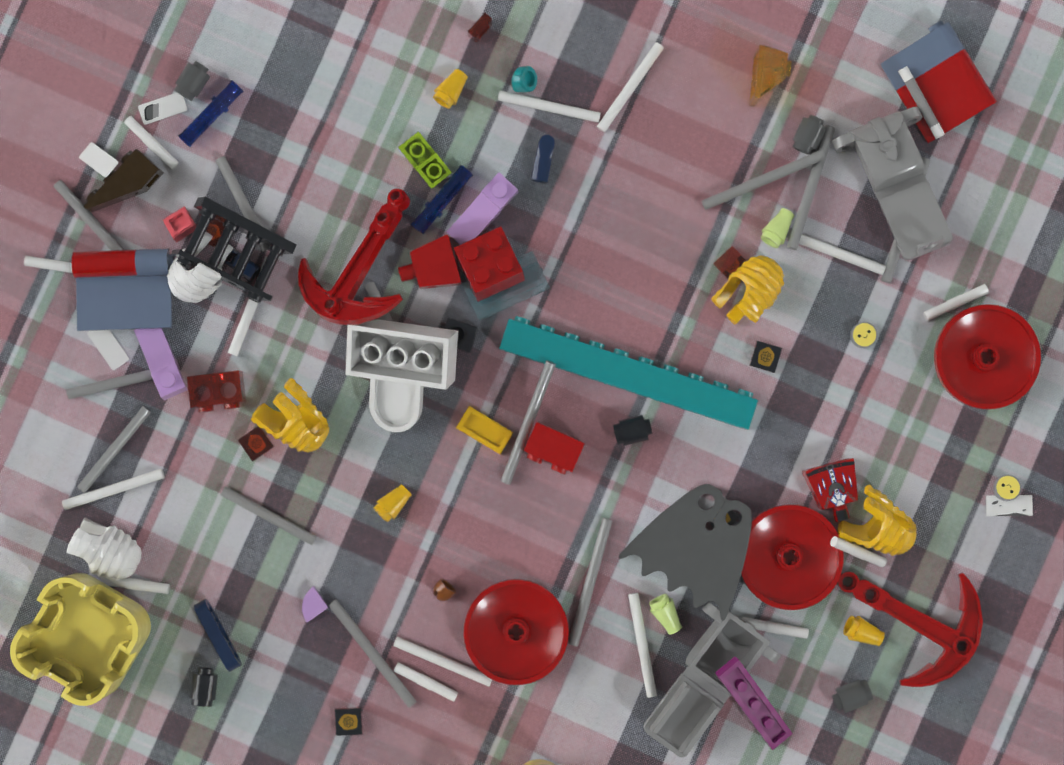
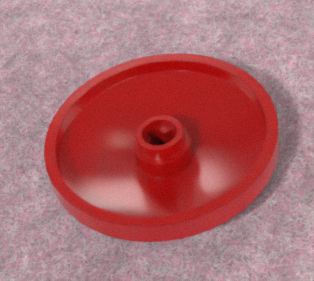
(987, 356)
(791, 557)
(516, 632)

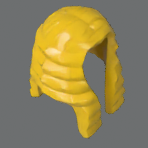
(763, 285)
(297, 426)
(887, 529)

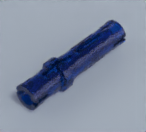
(205, 119)
(435, 207)

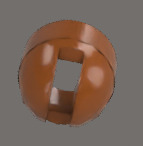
(443, 590)

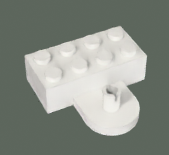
(400, 364)

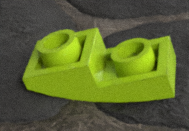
(424, 159)

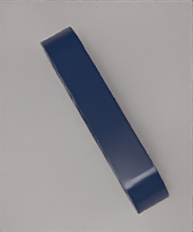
(217, 635)

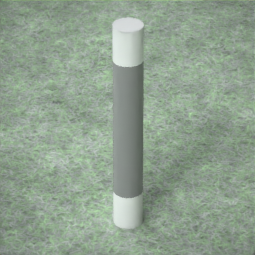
(921, 102)

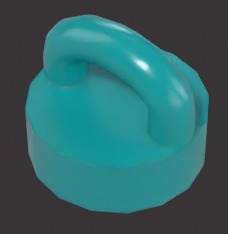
(524, 79)

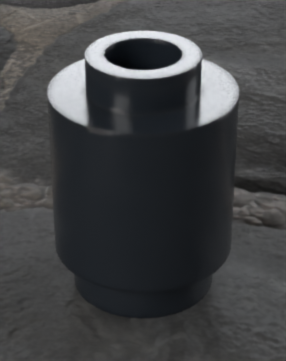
(632, 430)
(203, 687)

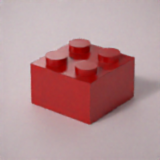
(489, 264)
(554, 448)

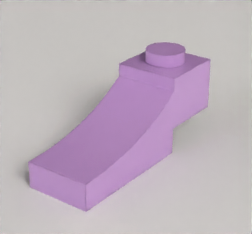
(483, 209)
(161, 362)

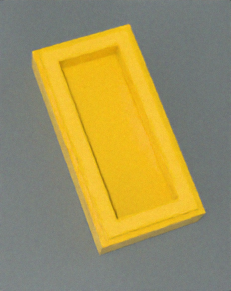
(484, 430)

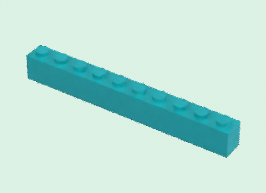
(629, 374)

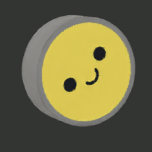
(863, 335)
(1007, 487)

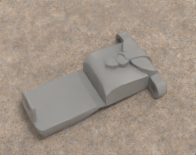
(899, 181)
(698, 692)

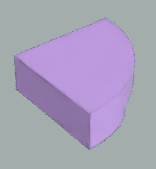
(313, 604)

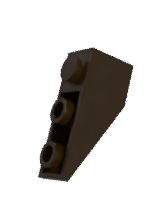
(131, 179)

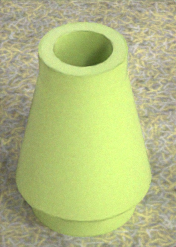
(777, 229)
(665, 612)

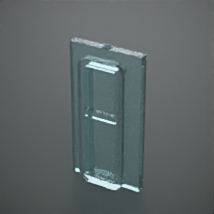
(534, 284)

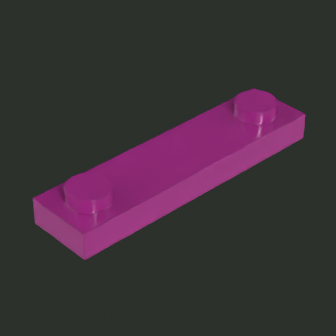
(753, 703)

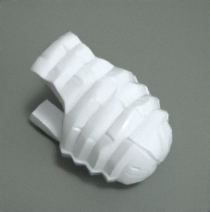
(198, 282)
(105, 549)

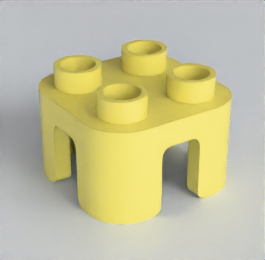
(81, 638)

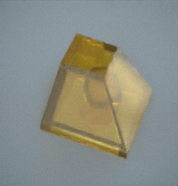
(768, 72)

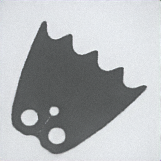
(693, 555)

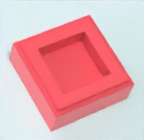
(180, 224)

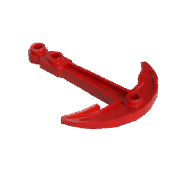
(344, 309)
(967, 630)

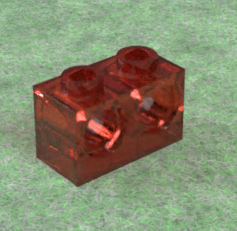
(216, 383)

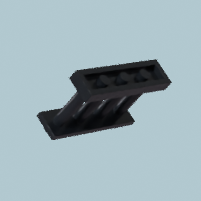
(254, 234)

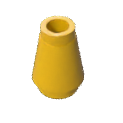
(450, 89)
(392, 503)
(862, 631)

